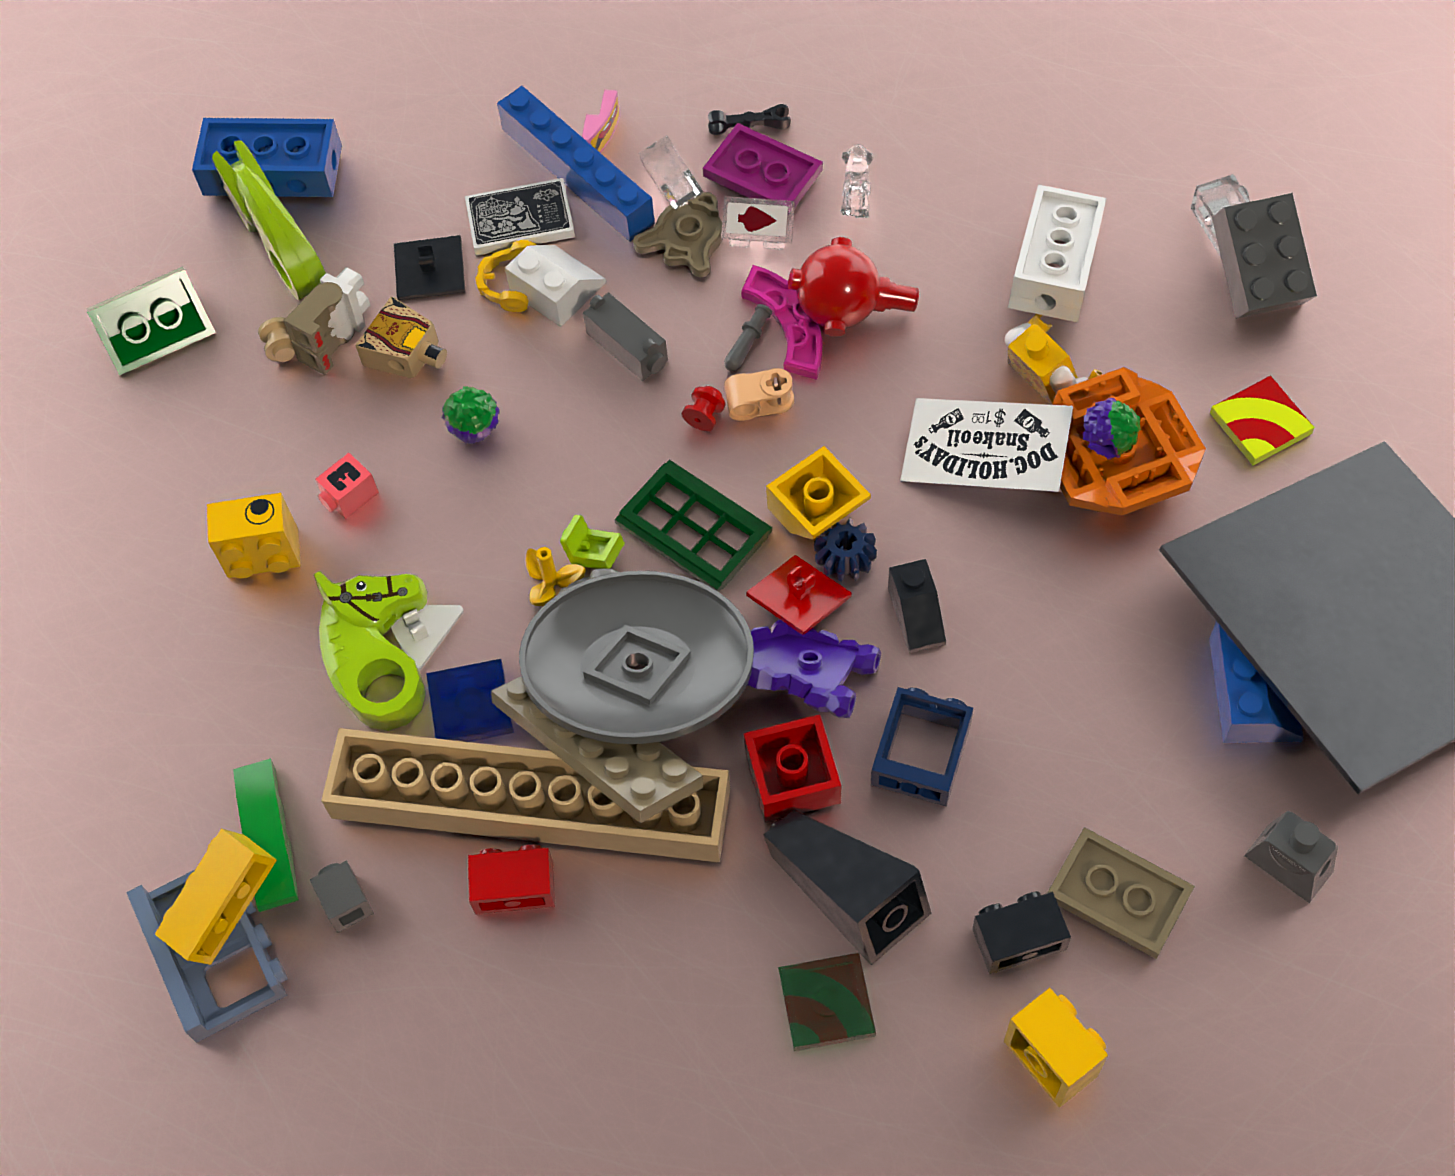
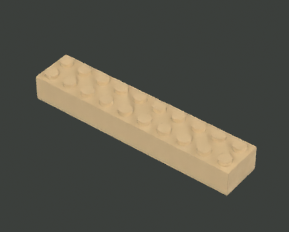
(509, 796)

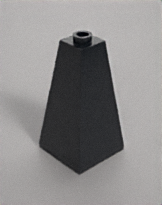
(855, 885)

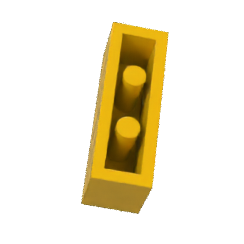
(215, 897)

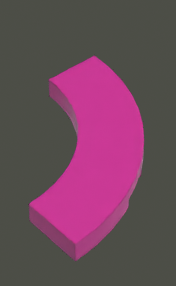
(801, 333)

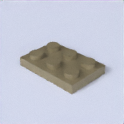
(1120, 892)

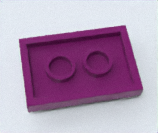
(762, 167)

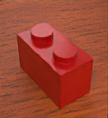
(511, 879)

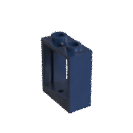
(914, 780)

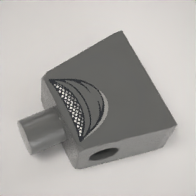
(1295, 854)

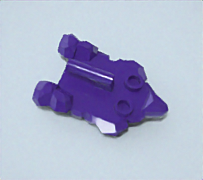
(810, 666)

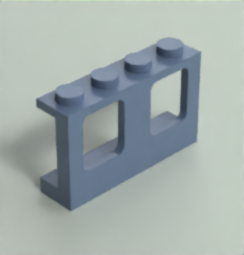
(187, 979)

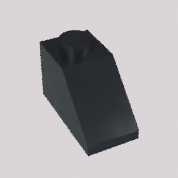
(916, 605)

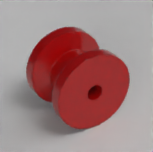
(706, 402)

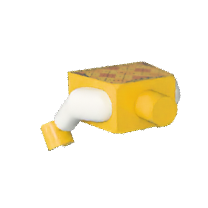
(1041, 359)

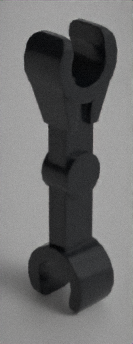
(720, 122)

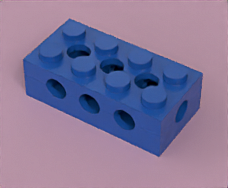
(294, 154)

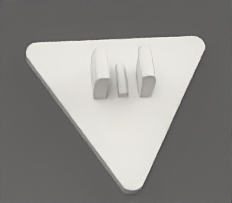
(424, 630)

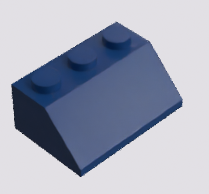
(1245, 701)

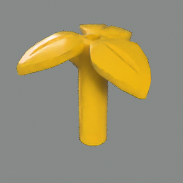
(542, 567)

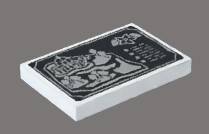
(523, 212)

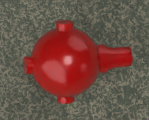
(842, 288)

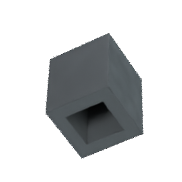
(341, 895)

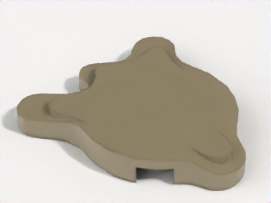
(685, 234)

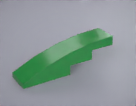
(264, 823)

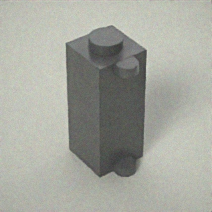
(625, 336)

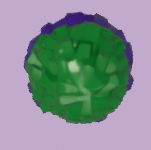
(470, 414)
(1111, 428)

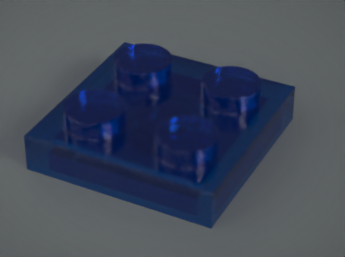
(464, 704)

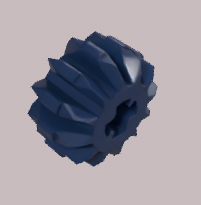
(856, 558)

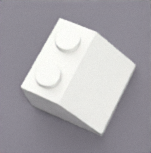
(552, 281)

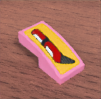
(600, 128)

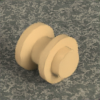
(277, 340)

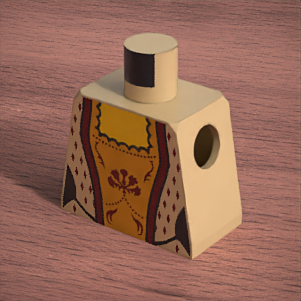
(400, 341)

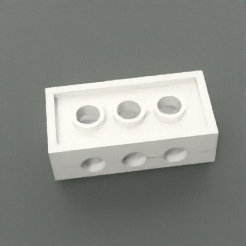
(1063, 217)

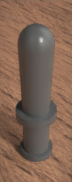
(751, 331)

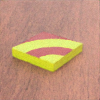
(1261, 420)

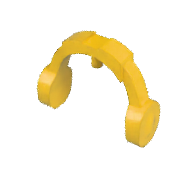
(508, 300)

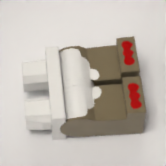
(327, 319)

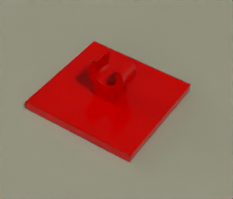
(799, 594)

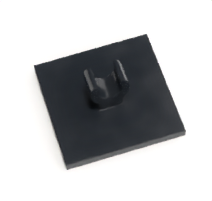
(429, 267)

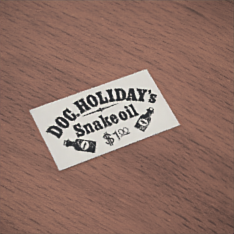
(987, 444)

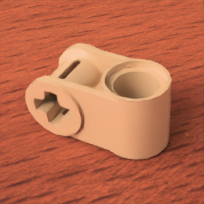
(757, 395)

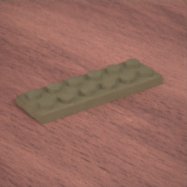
(634, 776)

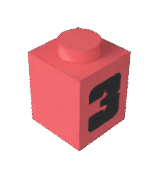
(346, 486)

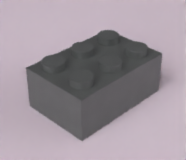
(1264, 255)

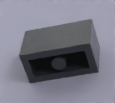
(1020, 931)

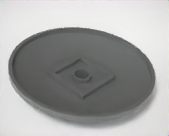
(591, 633)

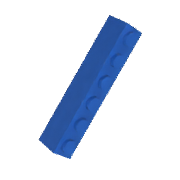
(577, 162)

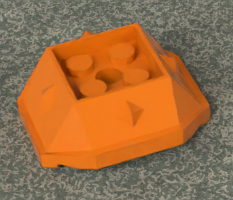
(1152, 470)

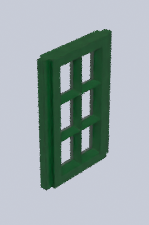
(675, 551)

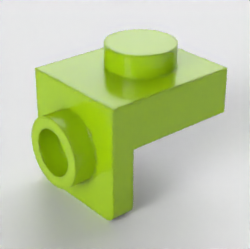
(589, 546)

